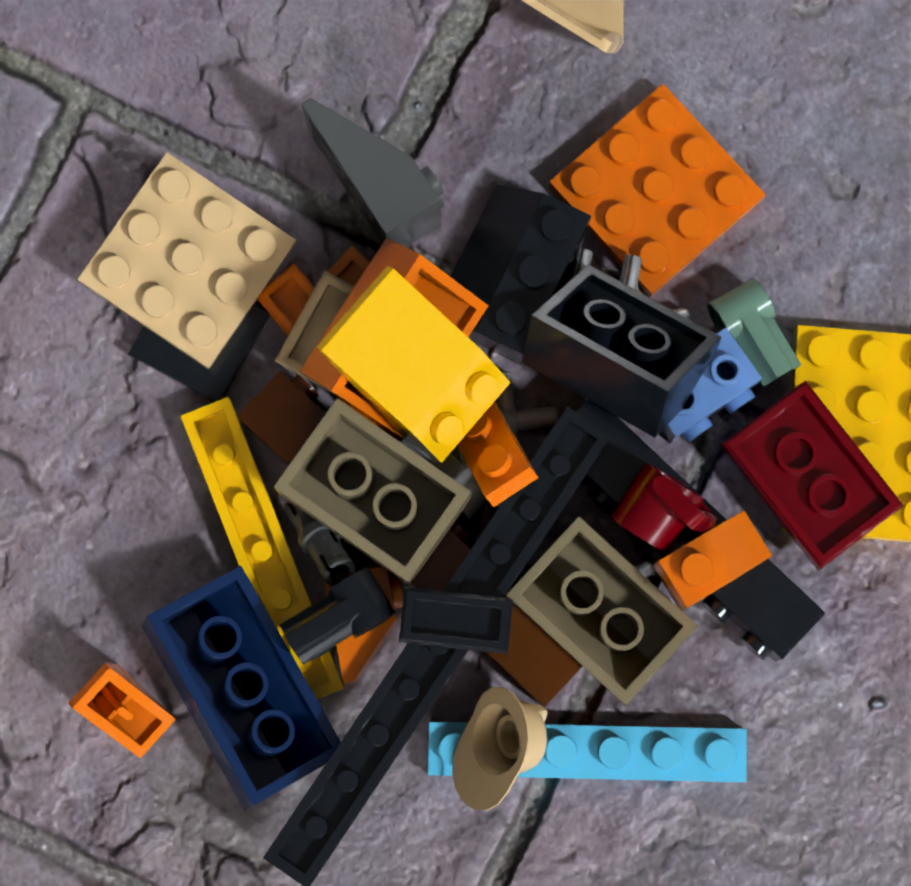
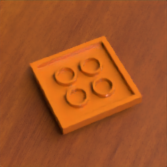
(657, 189)

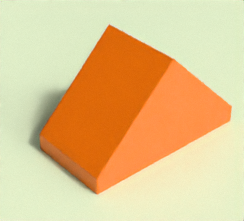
(122, 709)

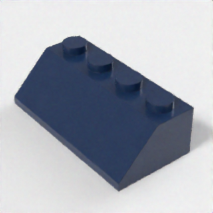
(242, 687)

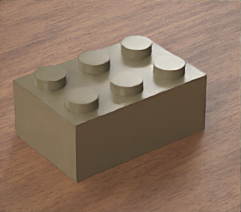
(373, 491)

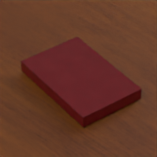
(811, 475)

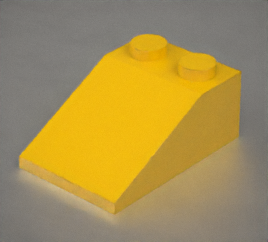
(413, 365)

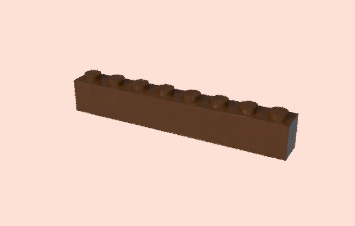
(284, 419)

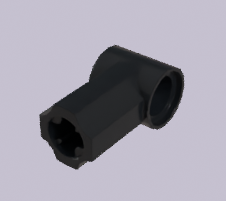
(347, 611)

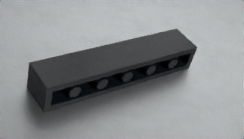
(760, 602)

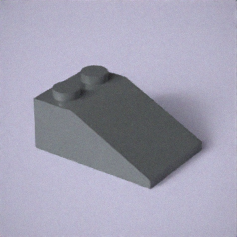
(380, 179)

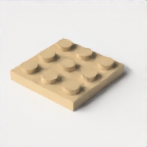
(187, 260)

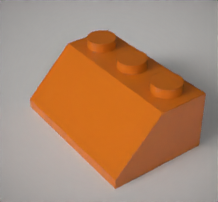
(436, 286)

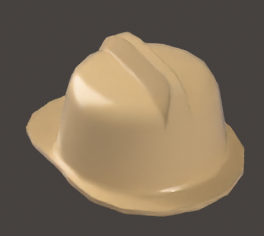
(497, 746)

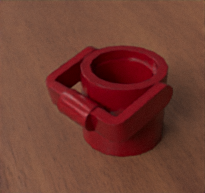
(661, 509)

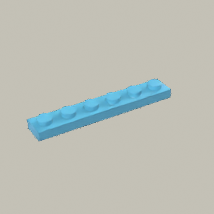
(618, 752)

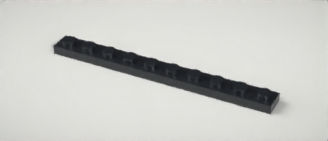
(424, 670)

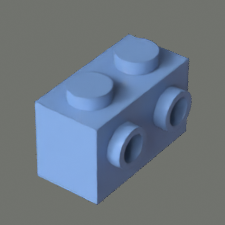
(723, 384)

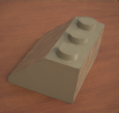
(602, 610)

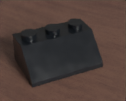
(517, 263)
(619, 349)

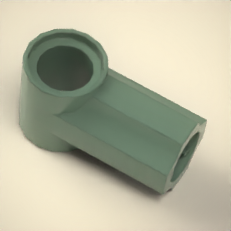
(750, 320)

